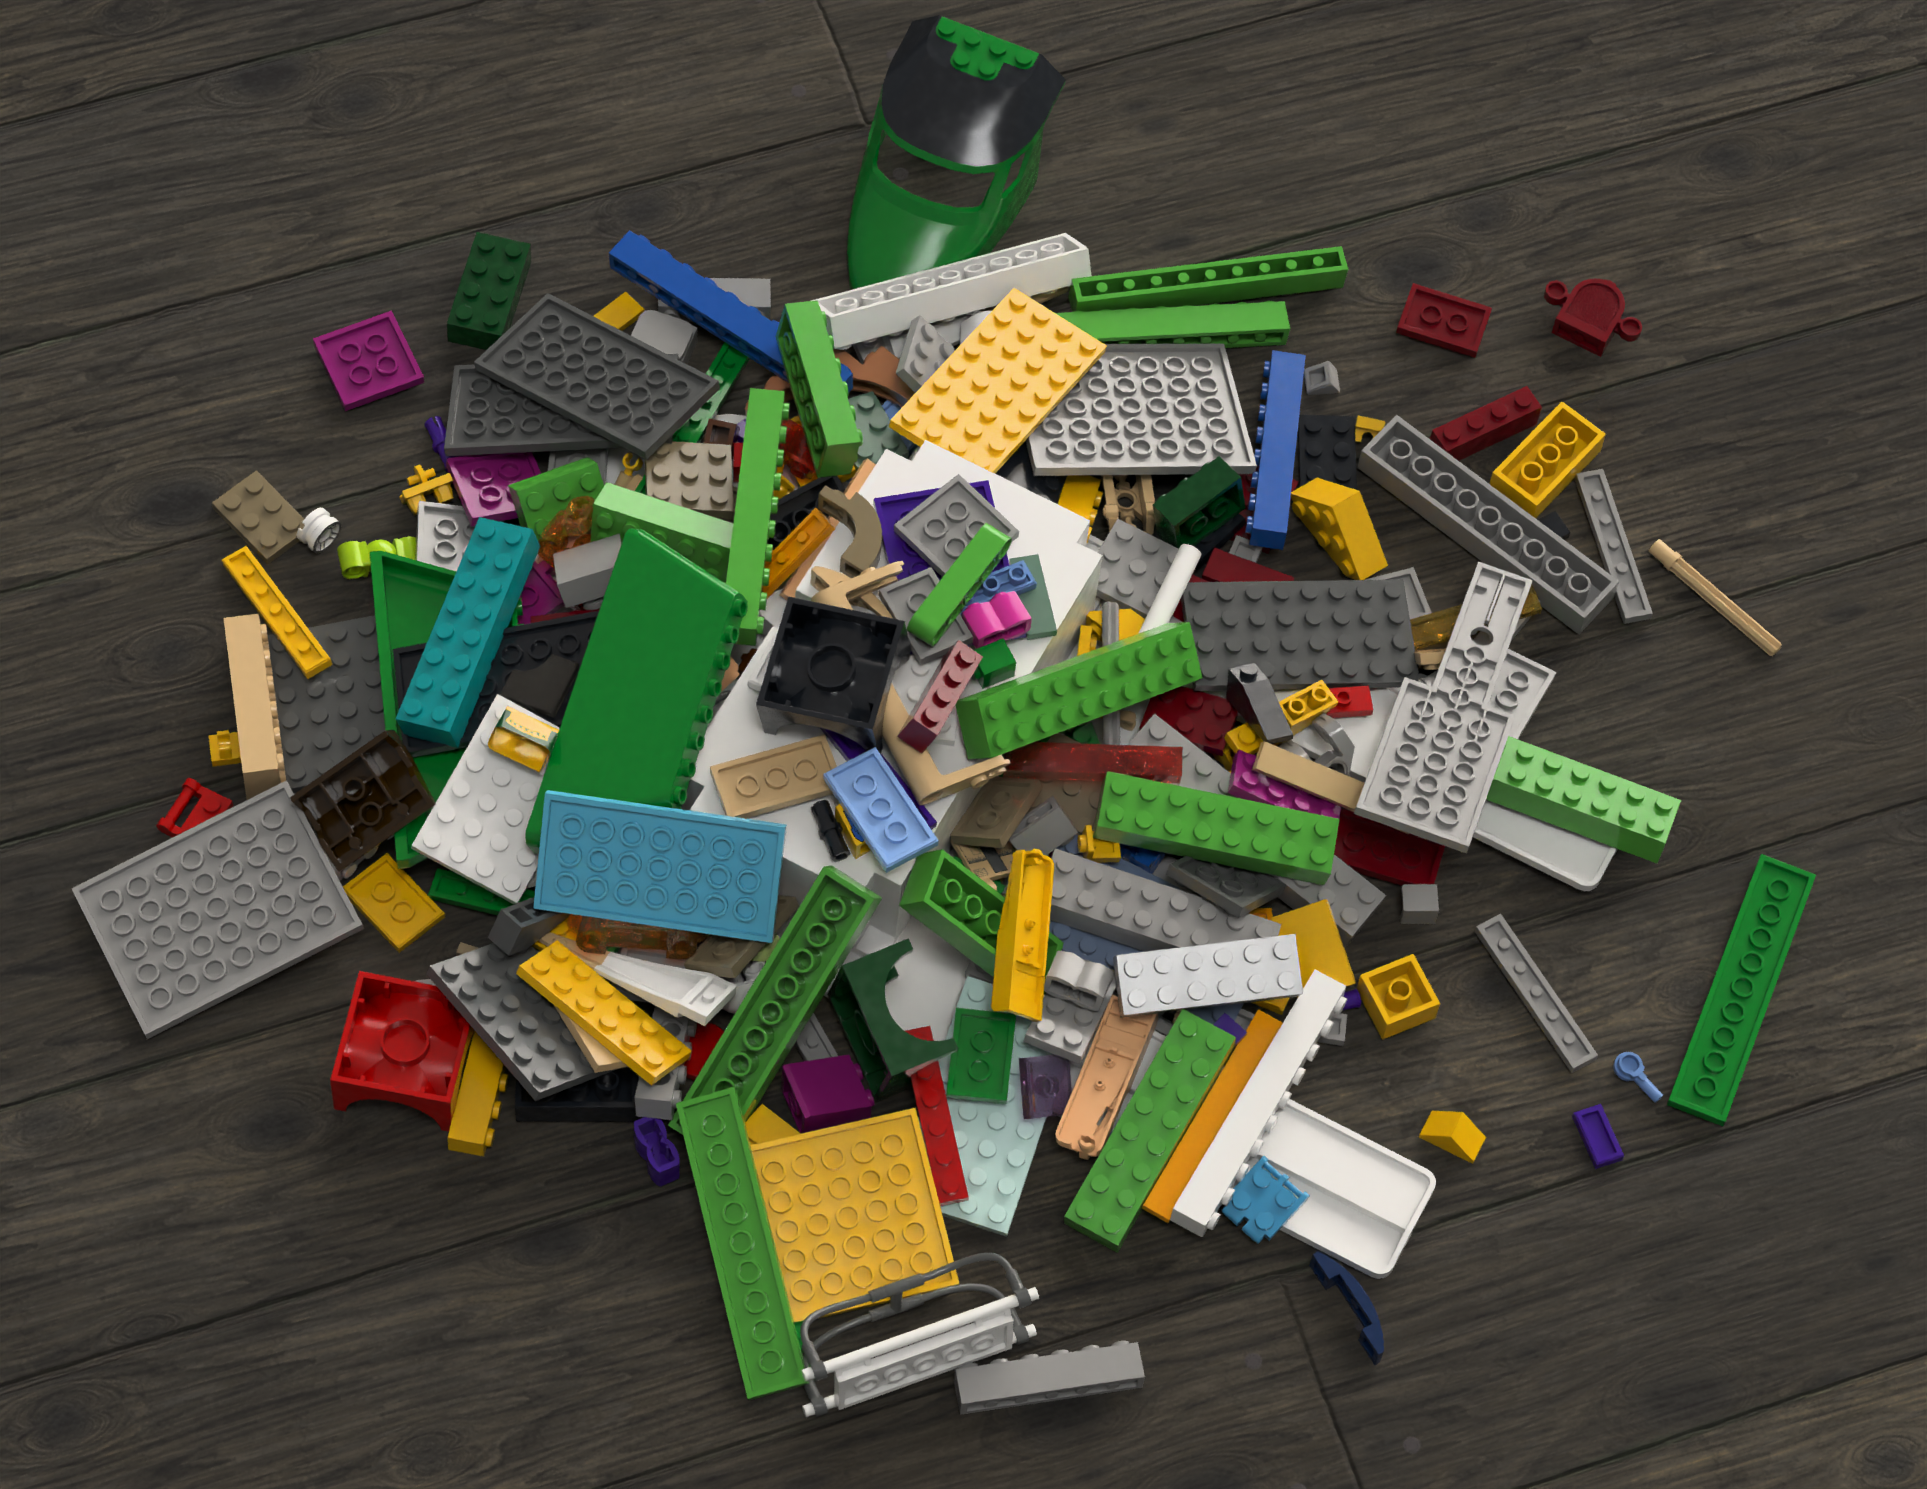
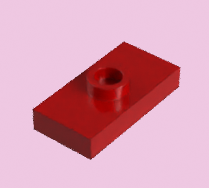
(1351, 702)

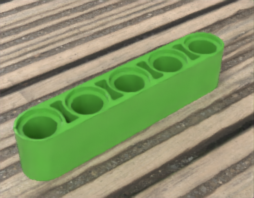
(959, 584)

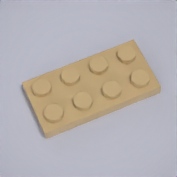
(774, 778)

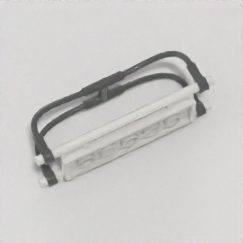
(863, 1378)

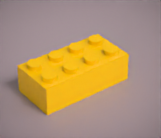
(1548, 459)

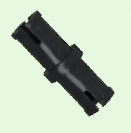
(830, 830)

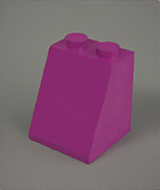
(825, 1093)

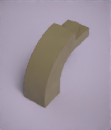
(862, 522)

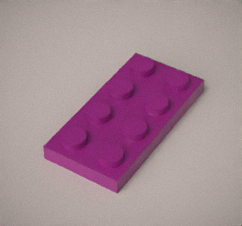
(1260, 788)

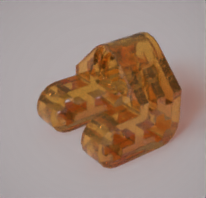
(570, 522)

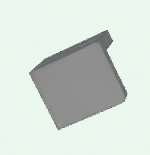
(1419, 904)

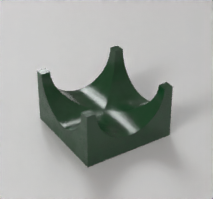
(879, 1044)

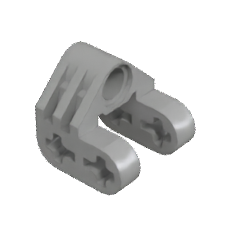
(1333, 734)

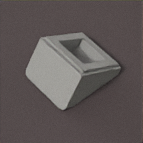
(1321, 379)

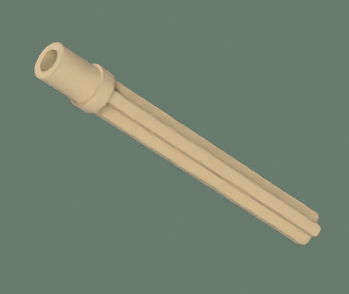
(1673, 562)

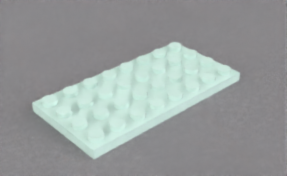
(992, 1137)

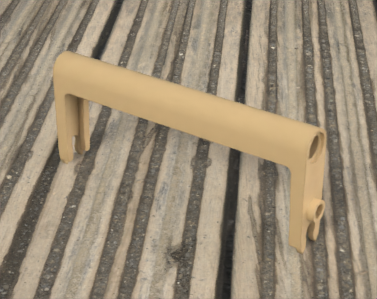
(916, 768)

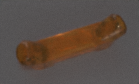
(597, 933)

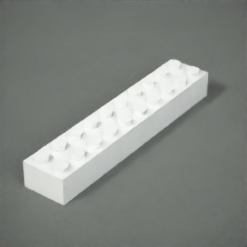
(953, 289)

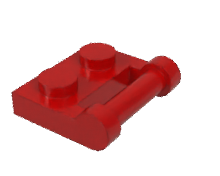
(208, 806)

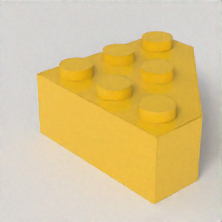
(1341, 526)

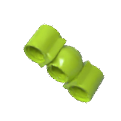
(355, 555)

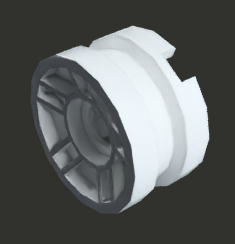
(319, 530)

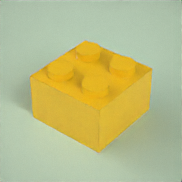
(1398, 996)

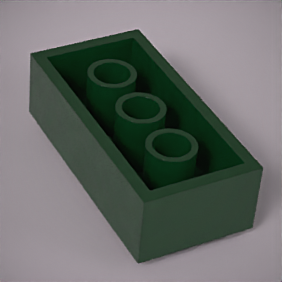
(488, 291)

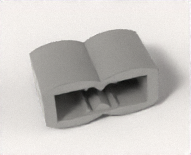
(1078, 980)

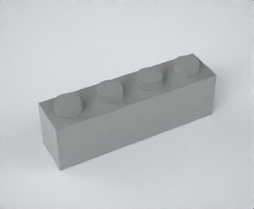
(748, 290)

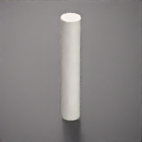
(1172, 587)

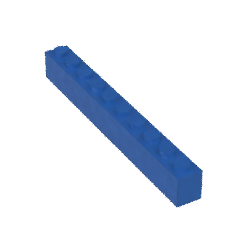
(702, 302)

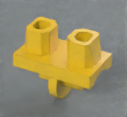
(438, 486)

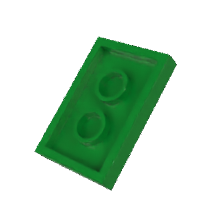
(983, 1056)

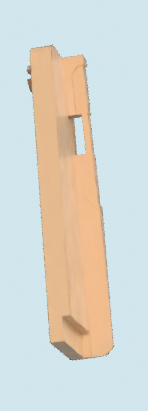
(1104, 1080)

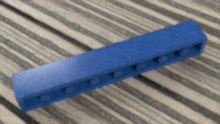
(1276, 451)

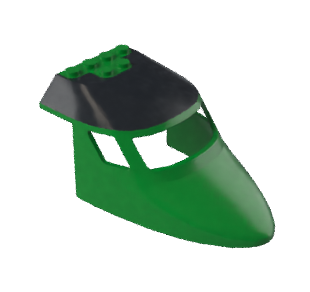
(962, 106)

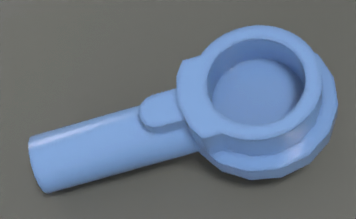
(1629, 1067)

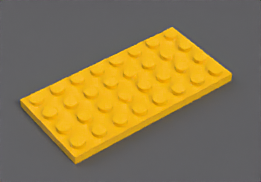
(999, 383)

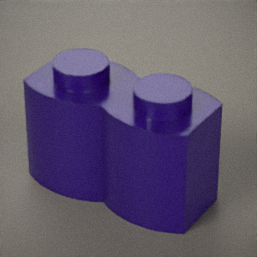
(657, 1150)

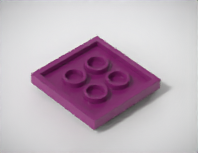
(368, 360)
(484, 482)

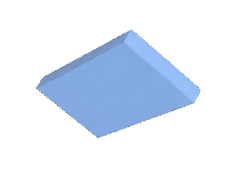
(880, 809)

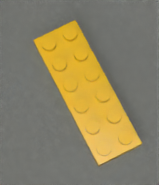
(604, 1012)

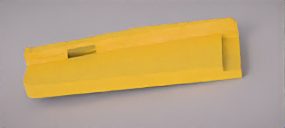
(1024, 936)

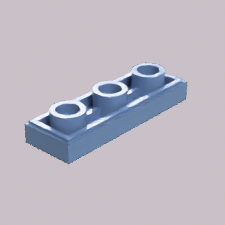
(1008, 579)

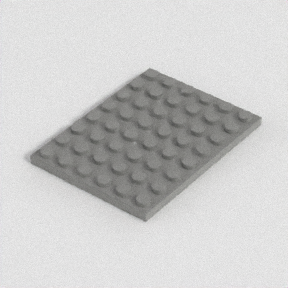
(1146, 415)
(217, 909)

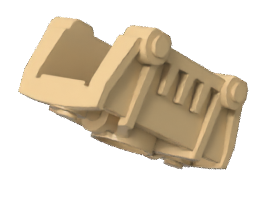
(1140, 494)

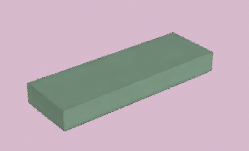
(1037, 601)

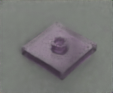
(1044, 1085)

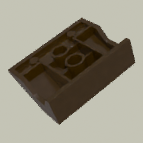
(365, 799)

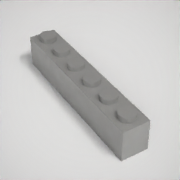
(1048, 1377)

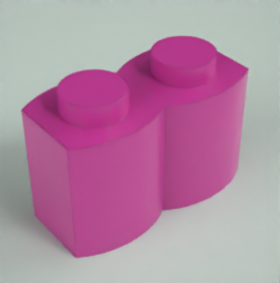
(997, 619)

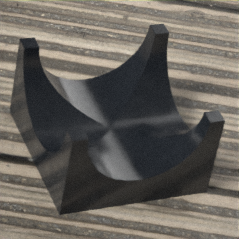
(832, 670)

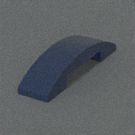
(1331, 1274)

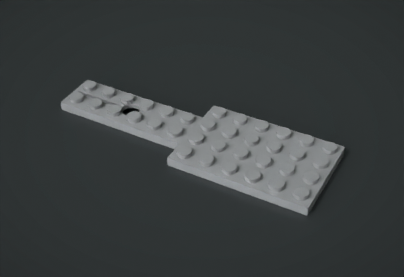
(1444, 736)

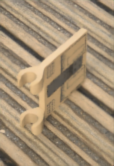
(987, 862)

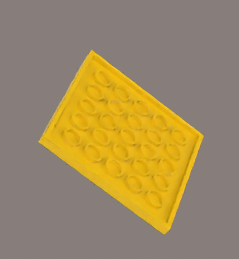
(853, 1211)

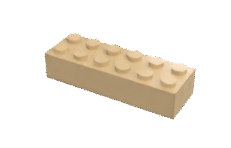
(254, 703)

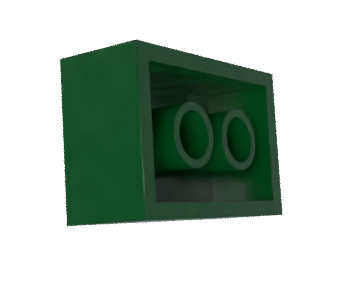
(1199, 504)

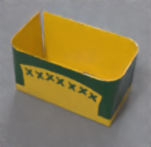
(526, 751)

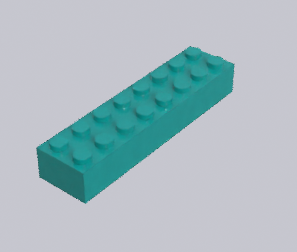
(468, 632)

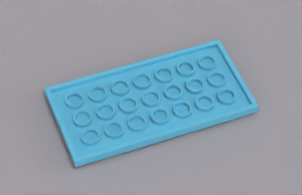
(659, 866)

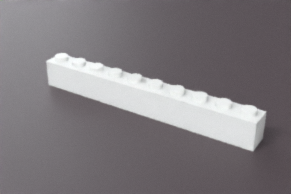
(1258, 1103)

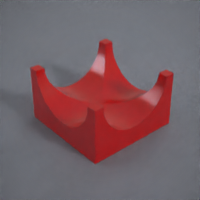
(401, 1047)

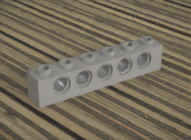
(661, 1098)

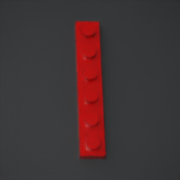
(938, 1129)

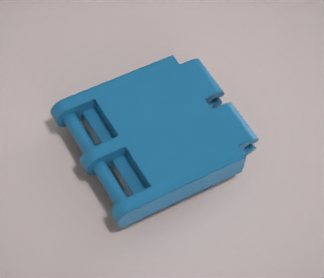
(1264, 1202)

